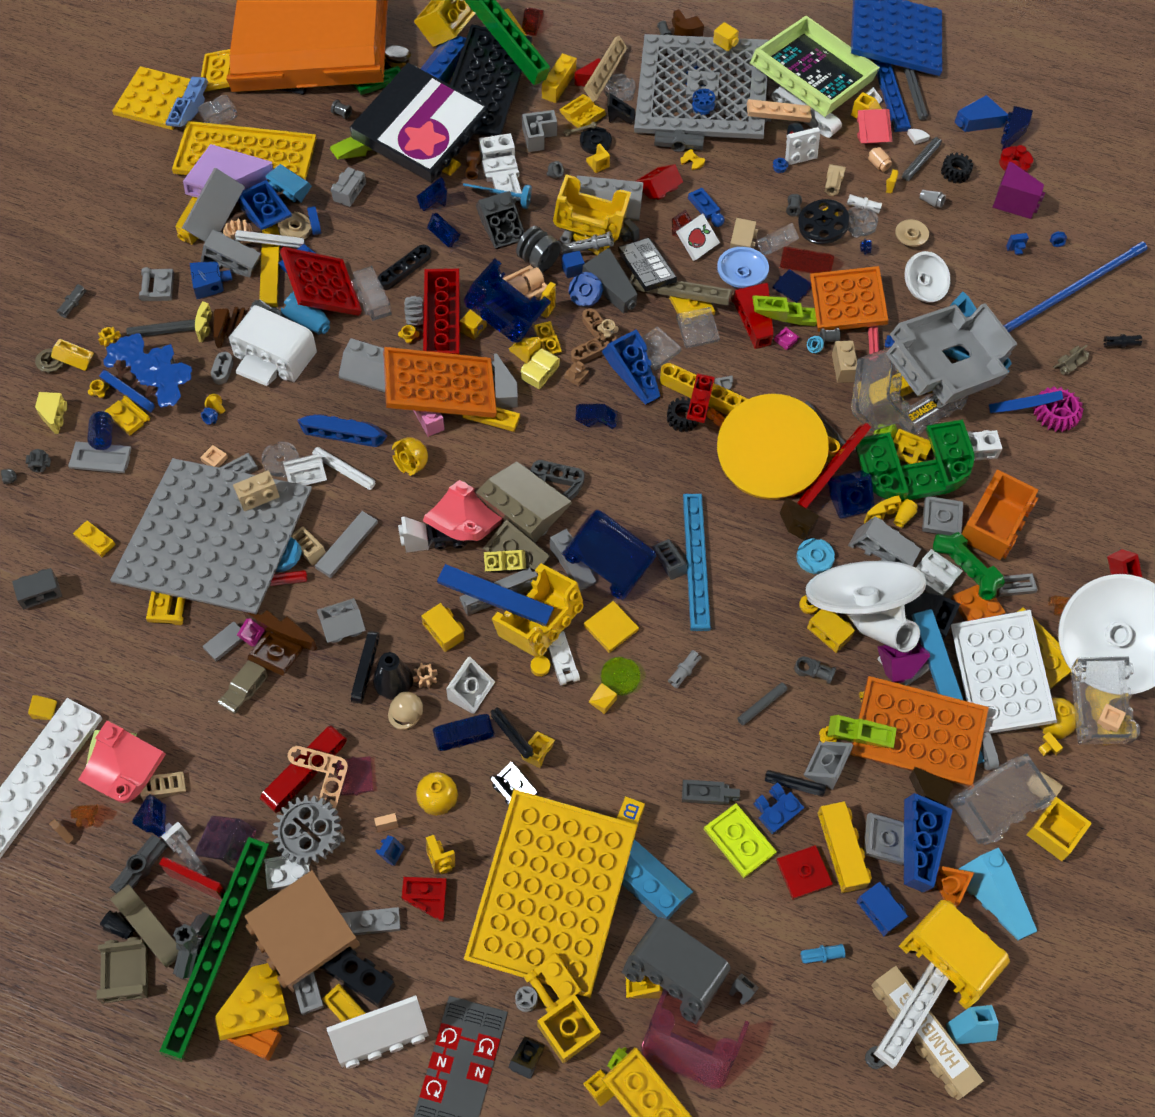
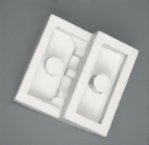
(257, 370)
(939, 573)

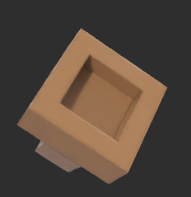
(576, 373)

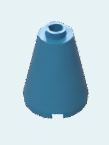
(309, 317)

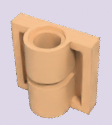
(527, 281)

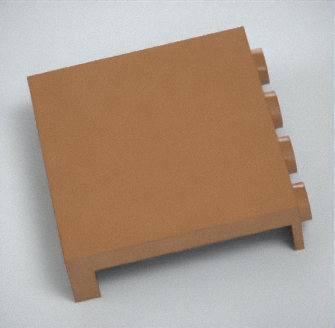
(299, 930)

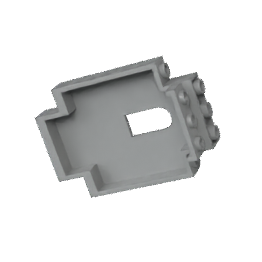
(926, 368)

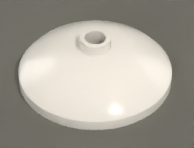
(932, 272)

